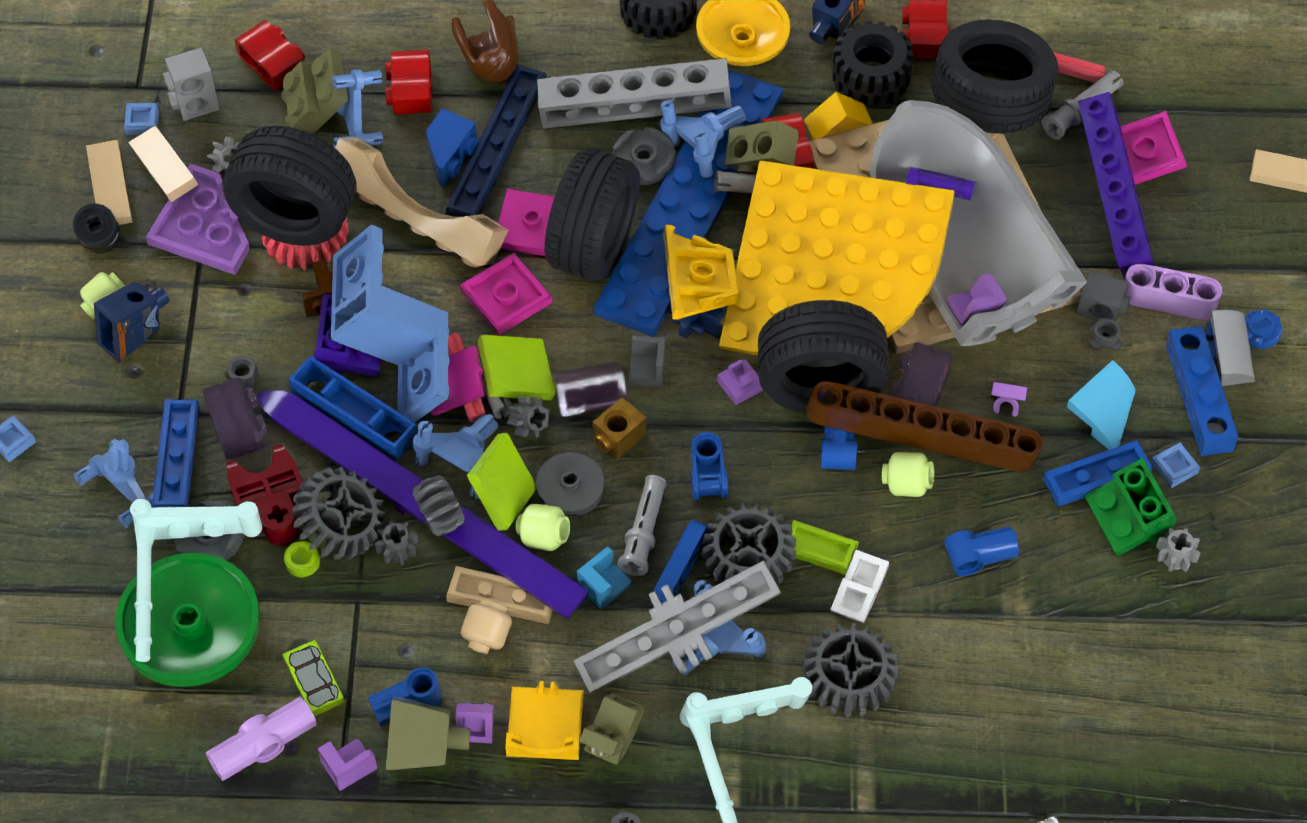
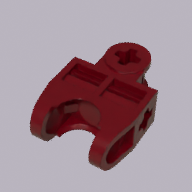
(271, 492)

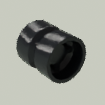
(96, 228)

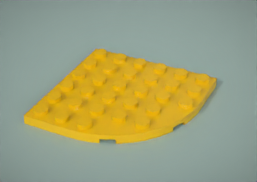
(838, 241)

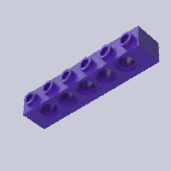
(1116, 182)

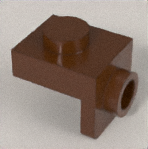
(313, 299)

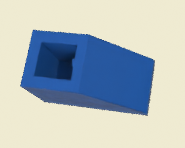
(449, 143)

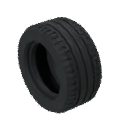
(999, 49)
(289, 185)
(592, 214)
(821, 344)

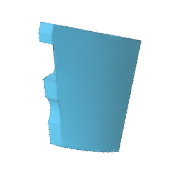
(1105, 404)

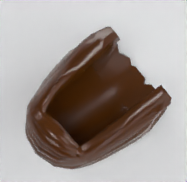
(493, 52)

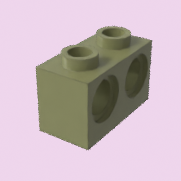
(760, 142)

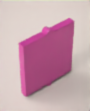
(463, 380)

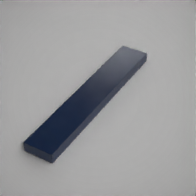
(495, 143)

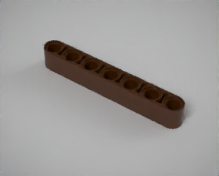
(907, 430)

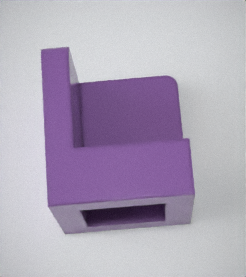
(983, 297)
(347, 763)

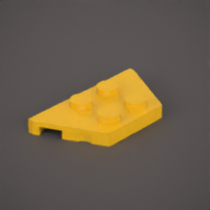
(698, 274)

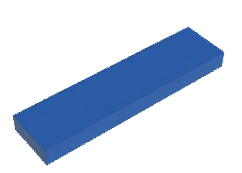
(176, 453)

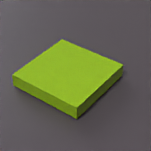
(515, 367)
(502, 481)

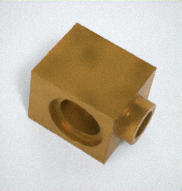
(619, 416)

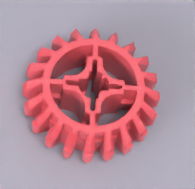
(305, 255)

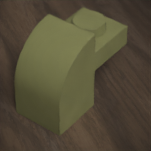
(612, 728)

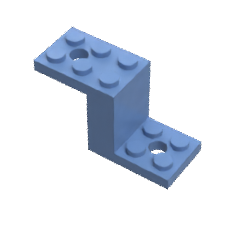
(390, 325)

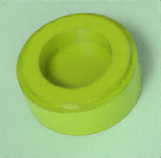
(300, 560)

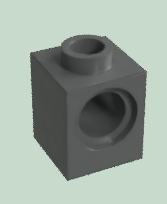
(1103, 297)

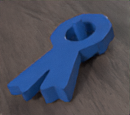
(1262, 328)

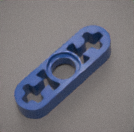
(682, 559)

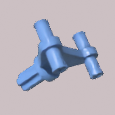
(352, 108)
(700, 132)
(459, 447)
(119, 470)
(727, 638)

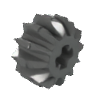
(438, 505)

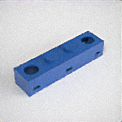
(1201, 390)
(353, 408)

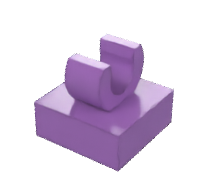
(739, 381)
(1008, 393)
(478, 718)

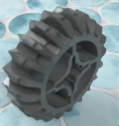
(328, 522)
(750, 534)
(878, 668)

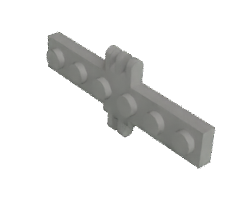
(677, 627)

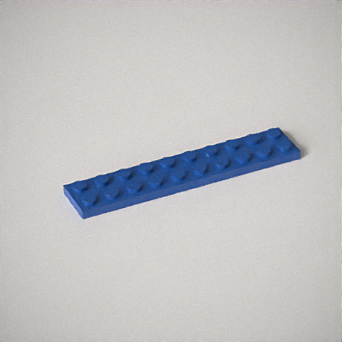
(639, 285)

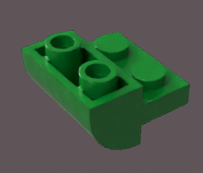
(1131, 508)

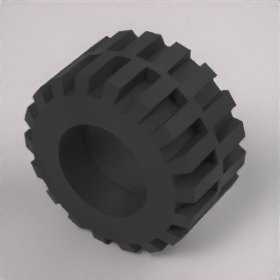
(658, 16)
(874, 44)

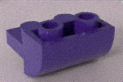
(339, 356)

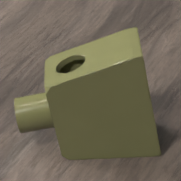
(421, 735)

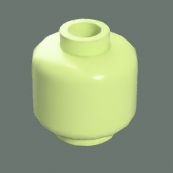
(98, 288)
(908, 474)
(543, 527)

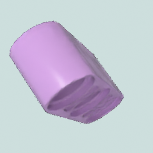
(1188, 289)

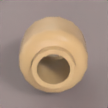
(486, 626)

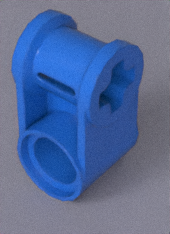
(708, 472)

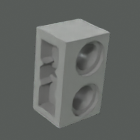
(190, 84)

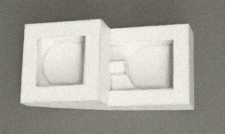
(860, 586)

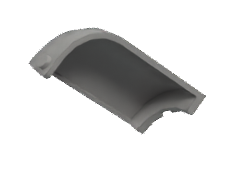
(991, 234)

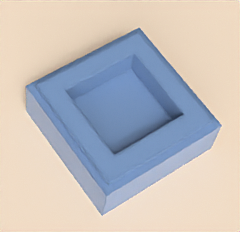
(140, 117)
(14, 438)
(1175, 465)

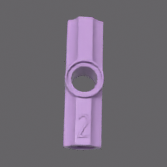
(261, 738)

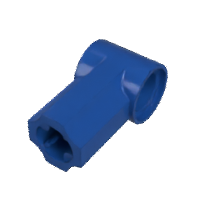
(838, 450)
(972, 551)
(407, 689)

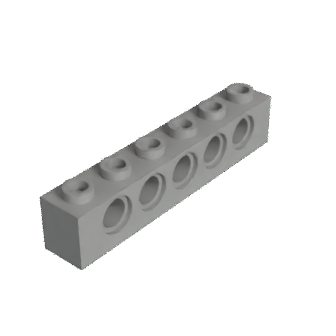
(633, 93)

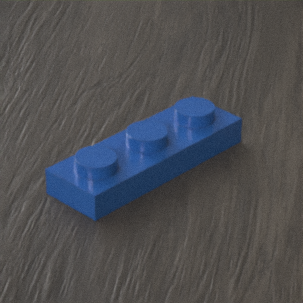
(1083, 476)

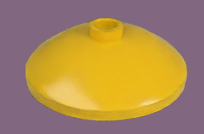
(743, 30)

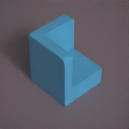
(602, 579)

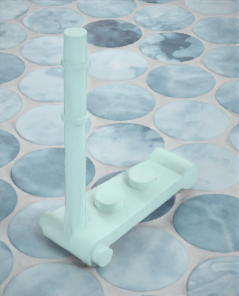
(178, 523)
(700, 713)

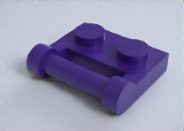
(962, 187)

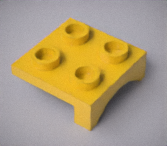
(545, 722)

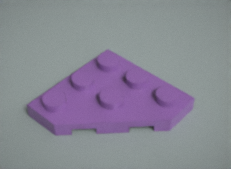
(201, 225)

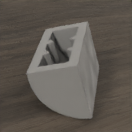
(1232, 347)

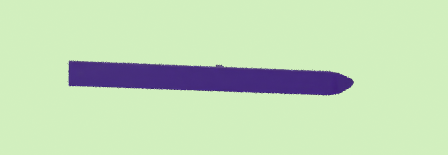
(397, 485)

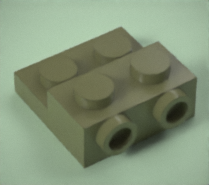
(311, 94)

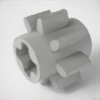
(219, 153)
(1186, 550)

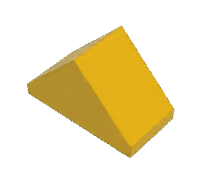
(836, 116)

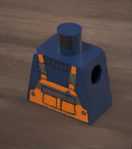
(833, 17)

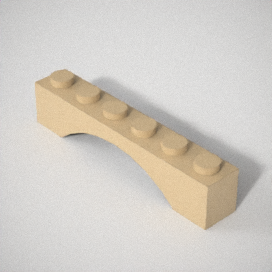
(471, 237)

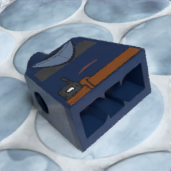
(128, 318)

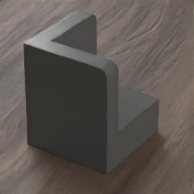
(647, 361)

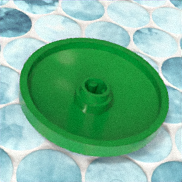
(200, 620)

